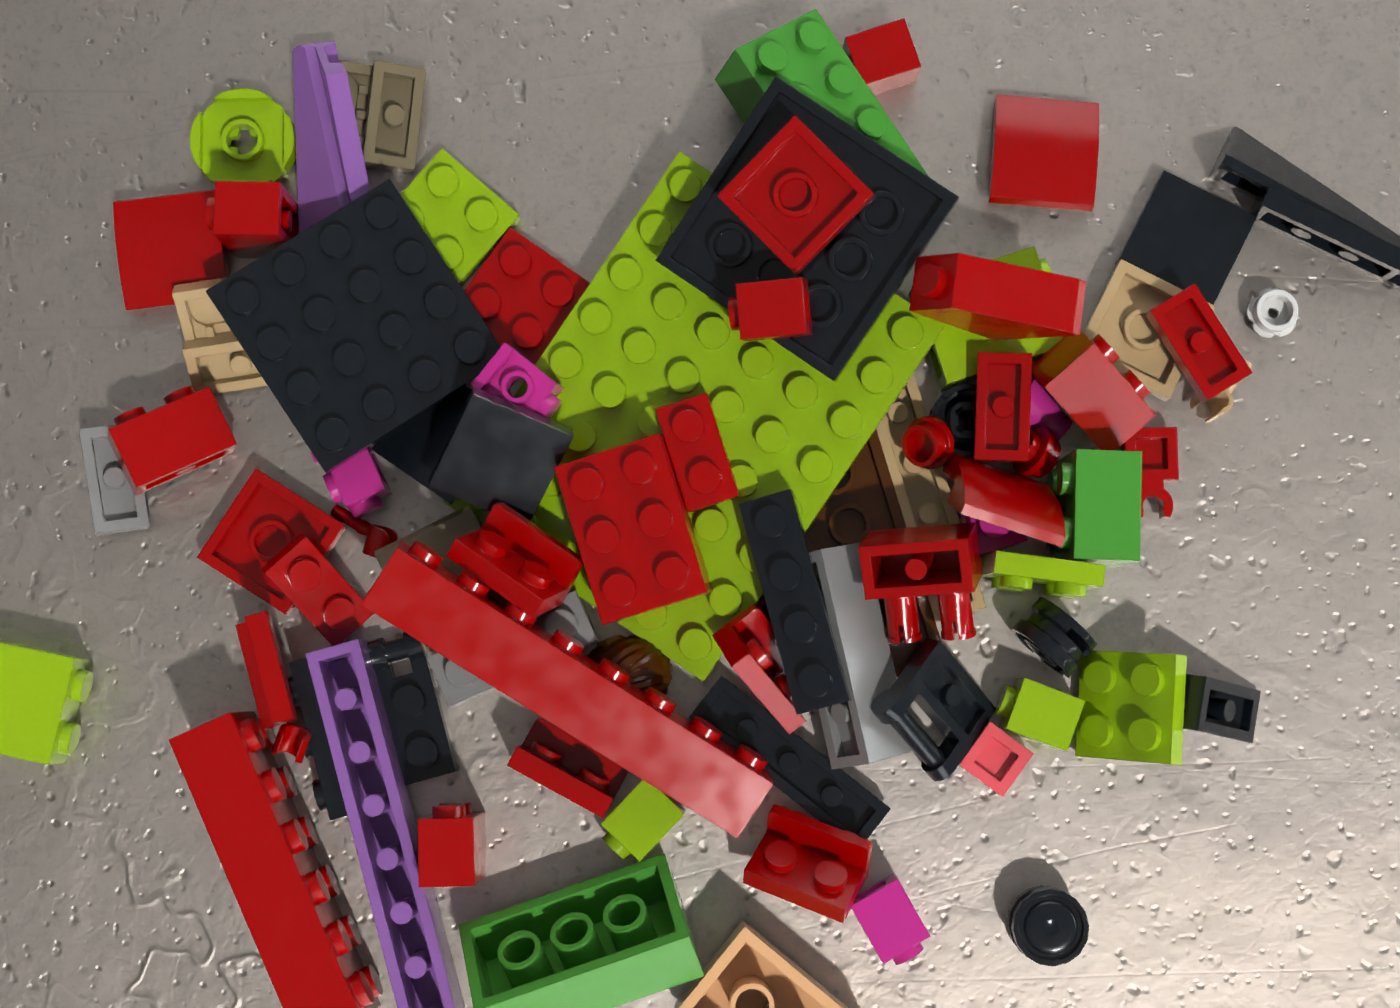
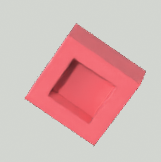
(995, 759)

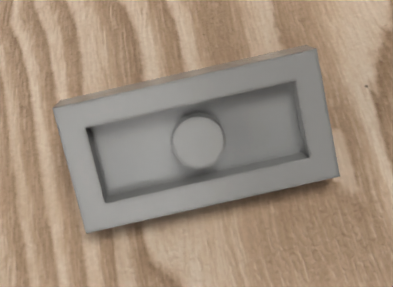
(110, 494)

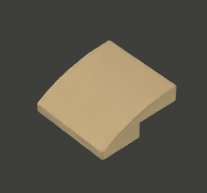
(210, 347)

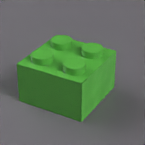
(1099, 506)

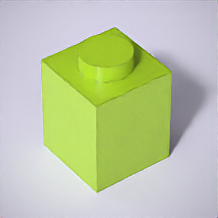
(1039, 713)
(640, 821)

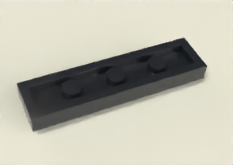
(794, 602)
(792, 762)

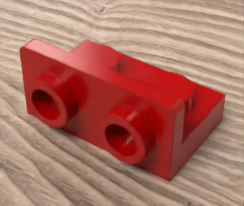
(518, 561)
(754, 655)
(568, 767)
(809, 863)

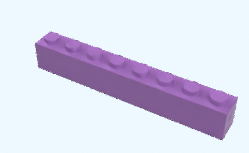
(383, 827)

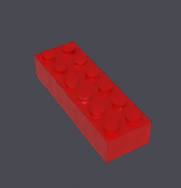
(274, 865)

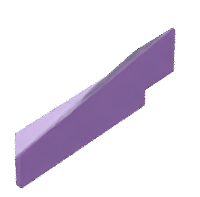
(326, 135)

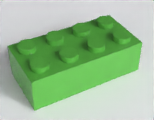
(816, 65)
(584, 944)

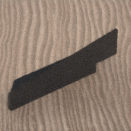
(1306, 209)

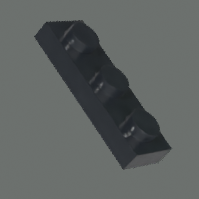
(326, 788)

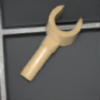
(1220, 403)

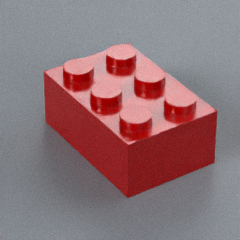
(633, 529)

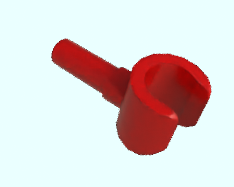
(376, 535)
(293, 740)

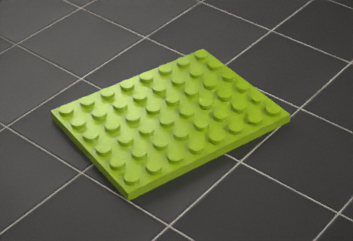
(656, 340)

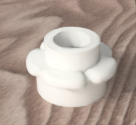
(1282, 303)

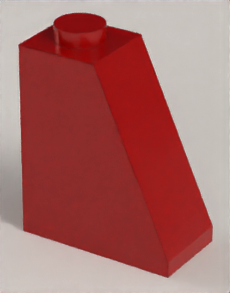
(996, 297)

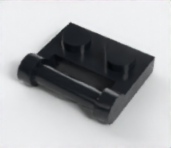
(946, 697)

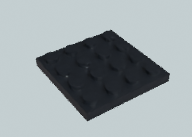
(854, 272)
(356, 325)

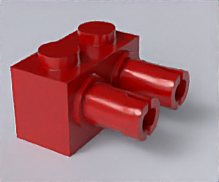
(923, 563)

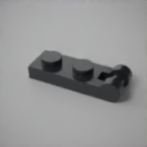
(413, 710)

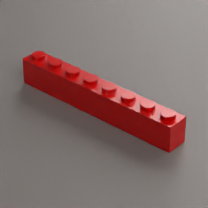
(569, 688)

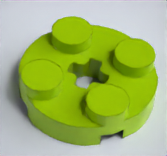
(224, 121)

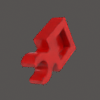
(1159, 464)

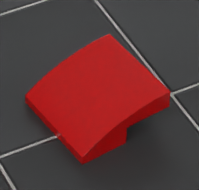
(1044, 153)
(165, 245)
(1005, 499)
(266, 670)

